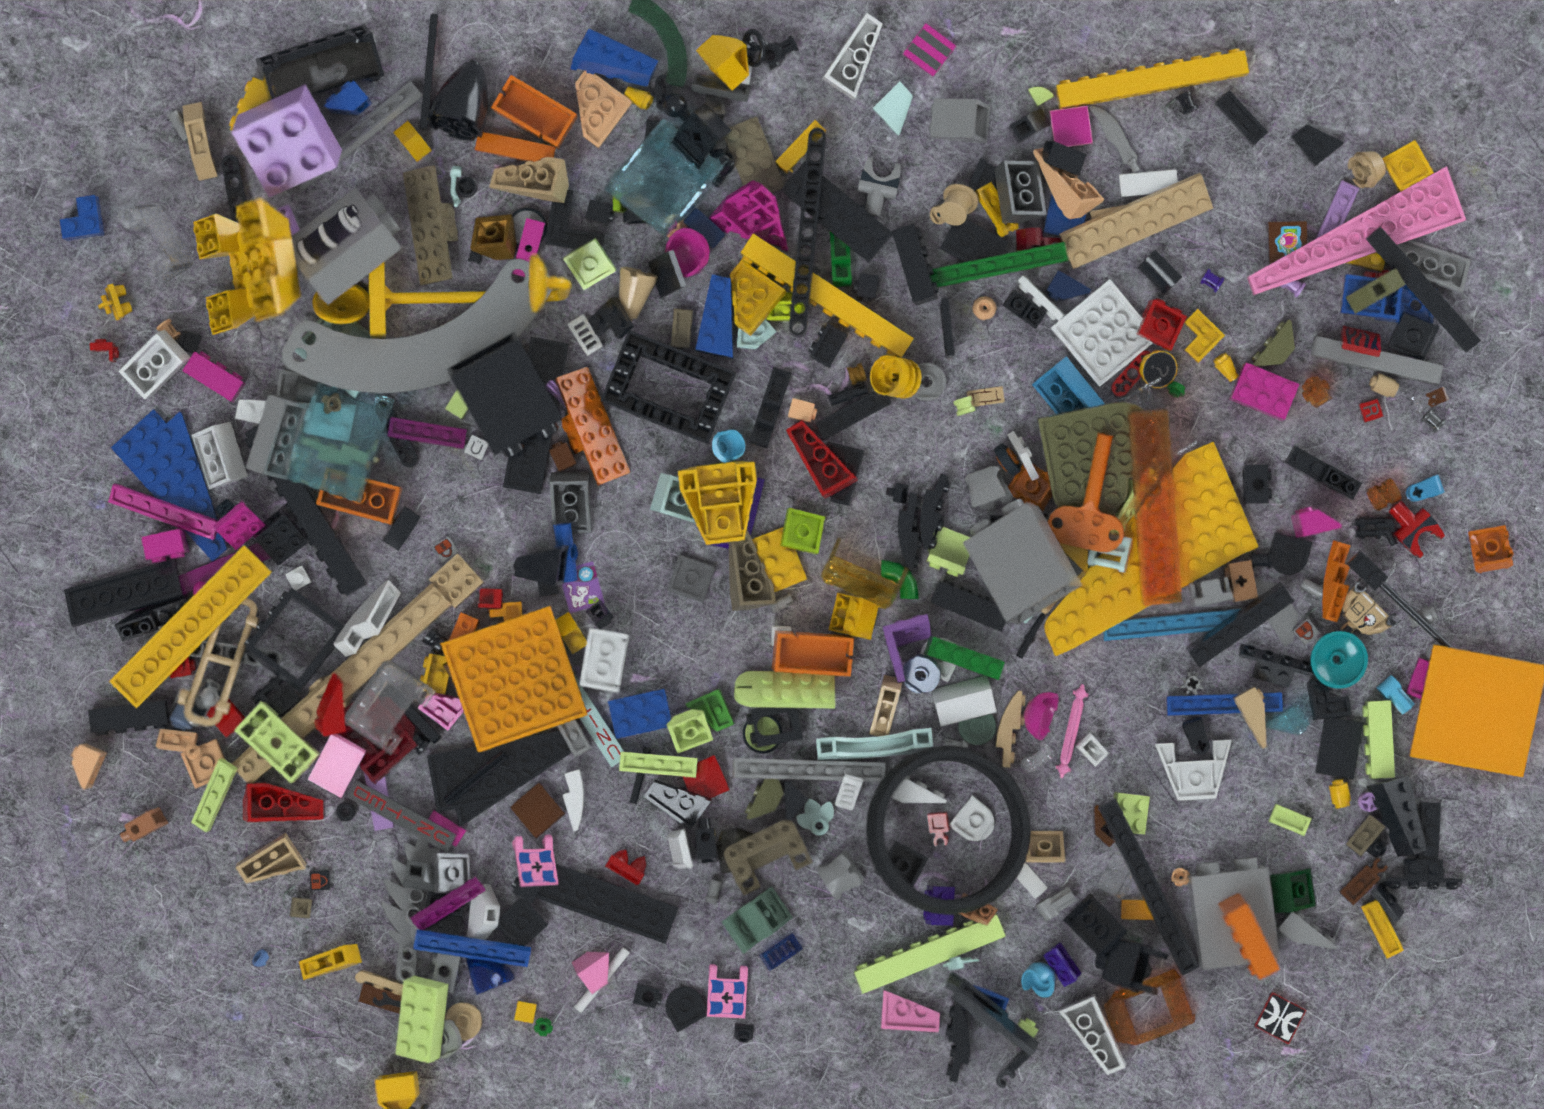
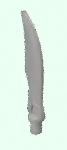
(1116, 136)

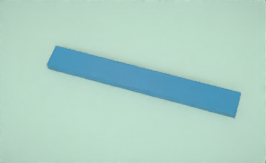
(1167, 625)

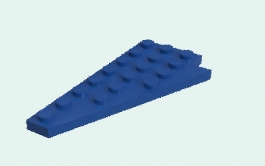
(169, 468)

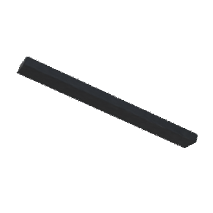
(1423, 289)

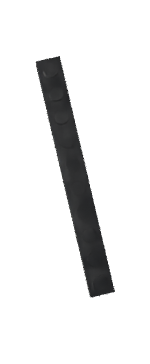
(318, 529)

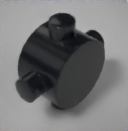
(474, 257)

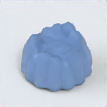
(260, 958)

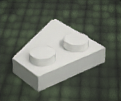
(1023, 453)

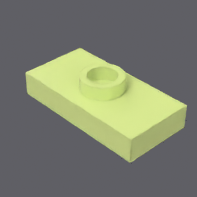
(1289, 819)

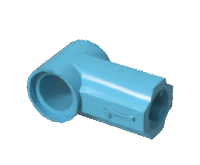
(1392, 691)

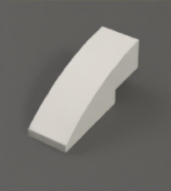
(575, 798)

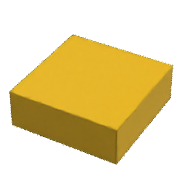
(525, 1011)

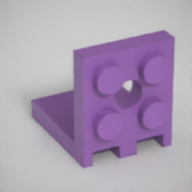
(904, 633)

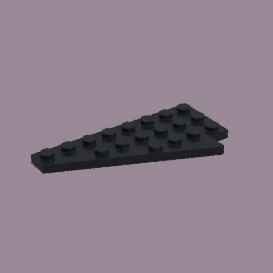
(525, 761)

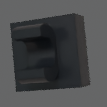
(899, 493)

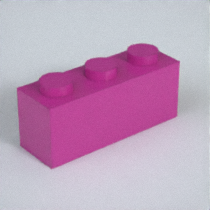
(214, 376)

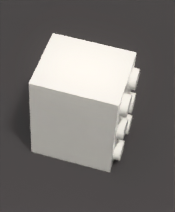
(604, 660)

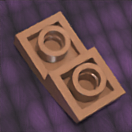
(982, 915)

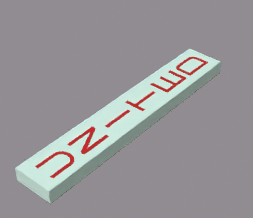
(600, 731)

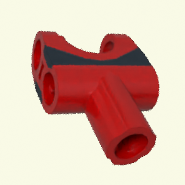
(1413, 526)

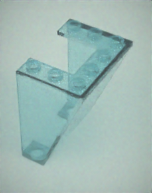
(660, 182)
(340, 447)

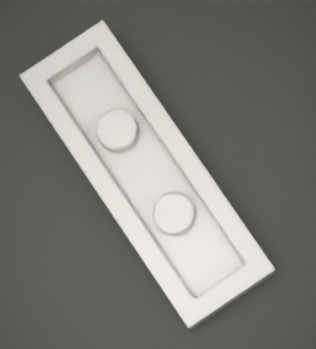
(1040, 298)

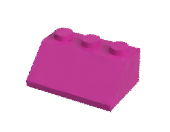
(1312, 521)

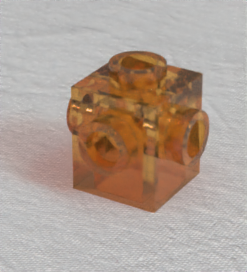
(1316, 391)

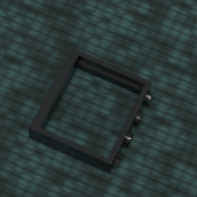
(262, 627)

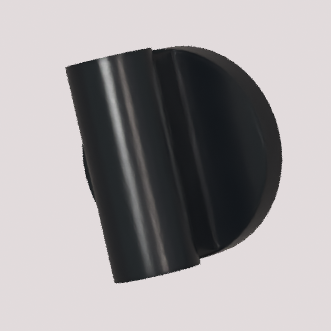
(1378, 848)
(743, 1032)

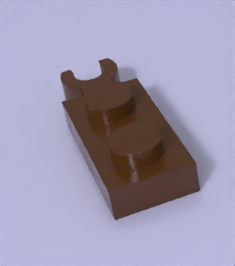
(1362, 882)

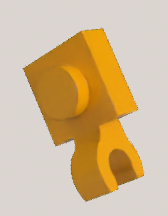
(509, 611)

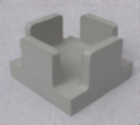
(1209, 592)

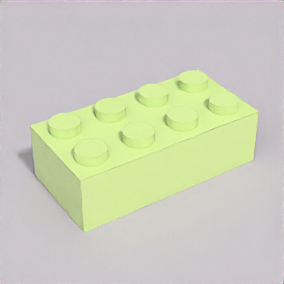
(421, 1019)

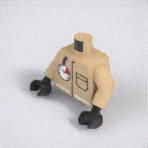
(1364, 613)

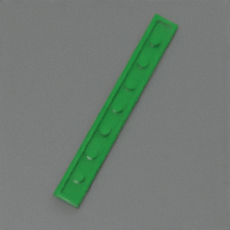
(1000, 264)

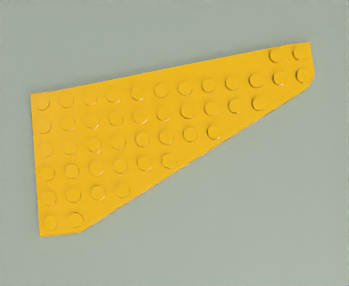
(1208, 533)

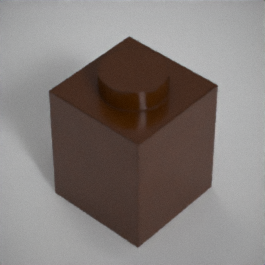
(562, 456)

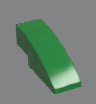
(840, 263)

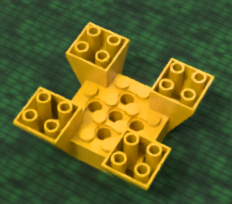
(259, 260)

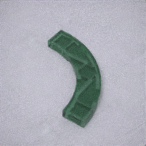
(669, 36)

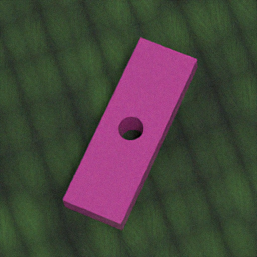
(531, 236)

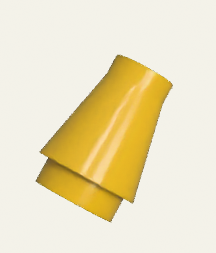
(639, 97)
(1225, 366)

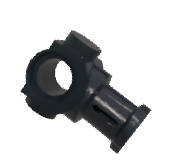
(779, 52)

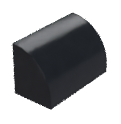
(1063, 157)
(1159, 272)

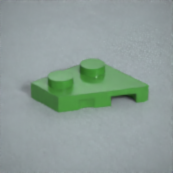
(714, 709)

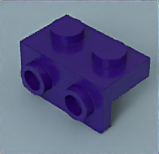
(941, 892)
(1062, 964)

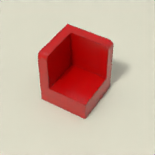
(491, 598)

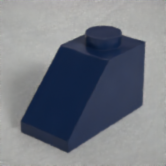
(1065, 288)

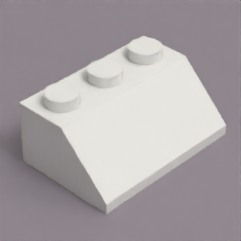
(219, 455)

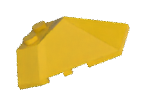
(720, 498)

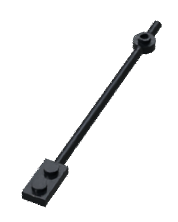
(1376, 578)

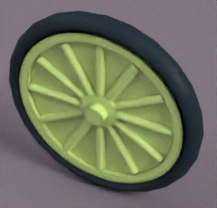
(766, 726)

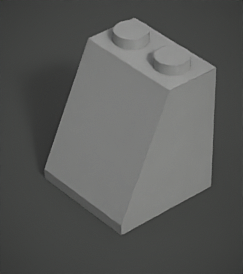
(960, 120)

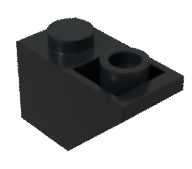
(1029, 125)

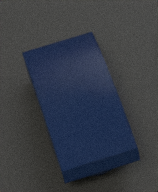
(699, 222)

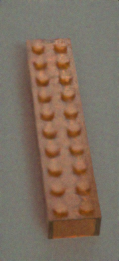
(1154, 506)

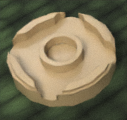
(466, 1018)

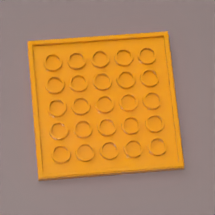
(514, 679)

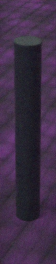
(638, 781)

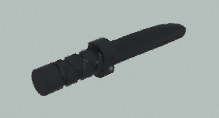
(1029, 637)

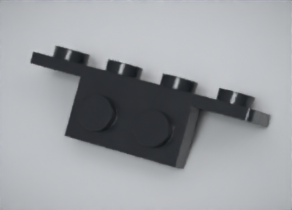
(1274, 667)
(1423, 873)

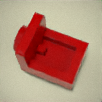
(101, 346)

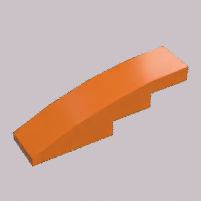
(513, 147)
(1335, 575)

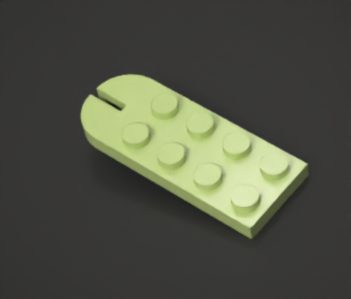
(785, 690)

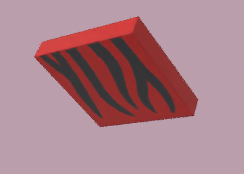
(1361, 341)

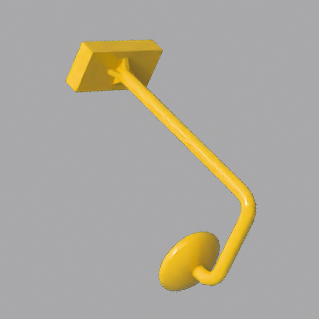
(382, 297)

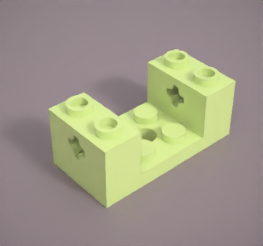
(291, 757)

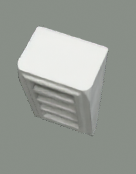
(594, 348)
(848, 793)

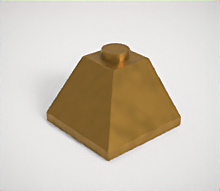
(494, 237)

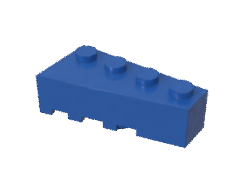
(613, 59)
(716, 323)

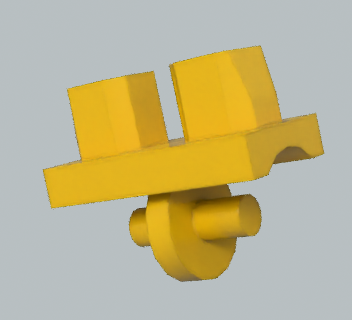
(113, 293)

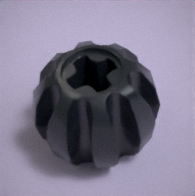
(725, 159)

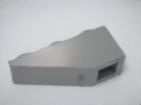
(1299, 931)

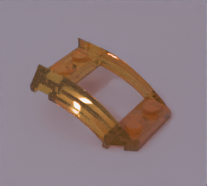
(1176, 1002)

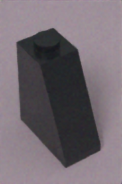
(543, 566)

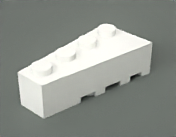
(851, 62)
(1094, 1031)

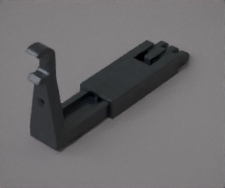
(995, 1019)

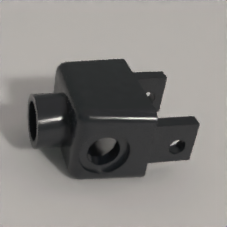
(1128, 965)

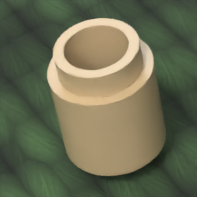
(1384, 385)

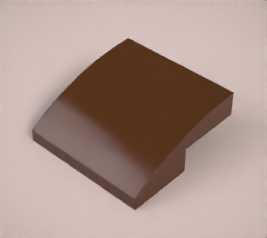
(537, 810)

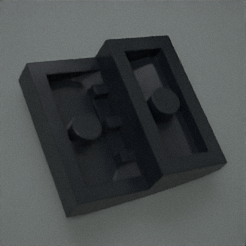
(449, 924)

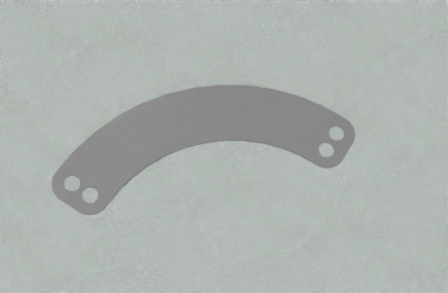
(417, 359)

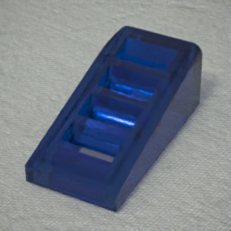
(766, 960)

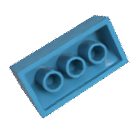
(1066, 388)

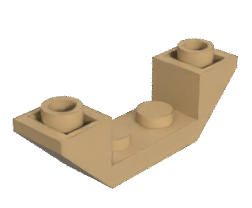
(198, 141)

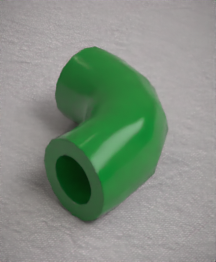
(893, 571)

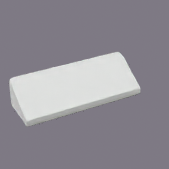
(1146, 182)

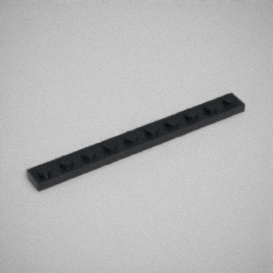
(1148, 887)

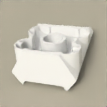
(680, 849)

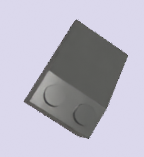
(571, 500)

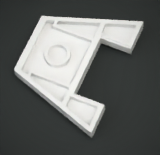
(1195, 778)

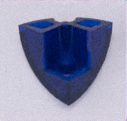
(488, 975)

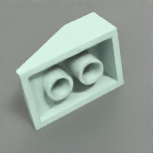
(669, 499)

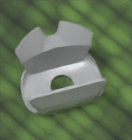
(988, 487)
(840, 874)

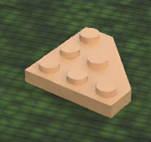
(599, 107)

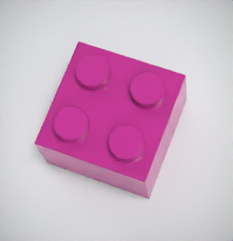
(165, 544)

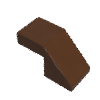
(1098, 823)

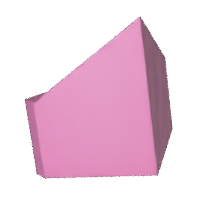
(593, 969)

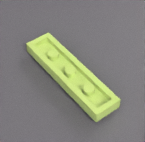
(658, 764)
(214, 795)

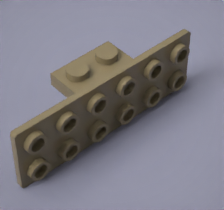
(431, 225)

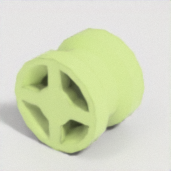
(964, 406)

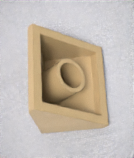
(1046, 847)

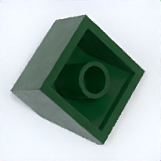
(1292, 890)

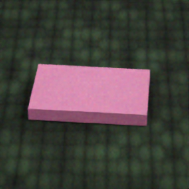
(337, 765)

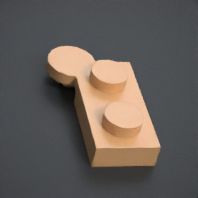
(179, 741)

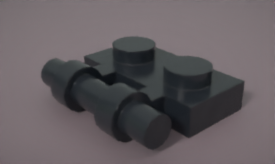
(282, 700)

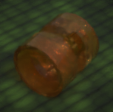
(1383, 494)

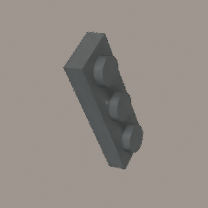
(716, 87)

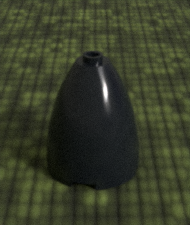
(461, 103)

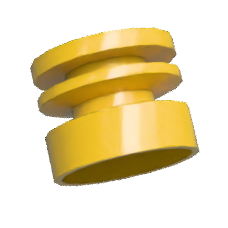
(895, 376)

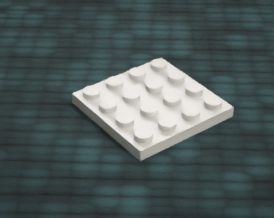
(1102, 333)

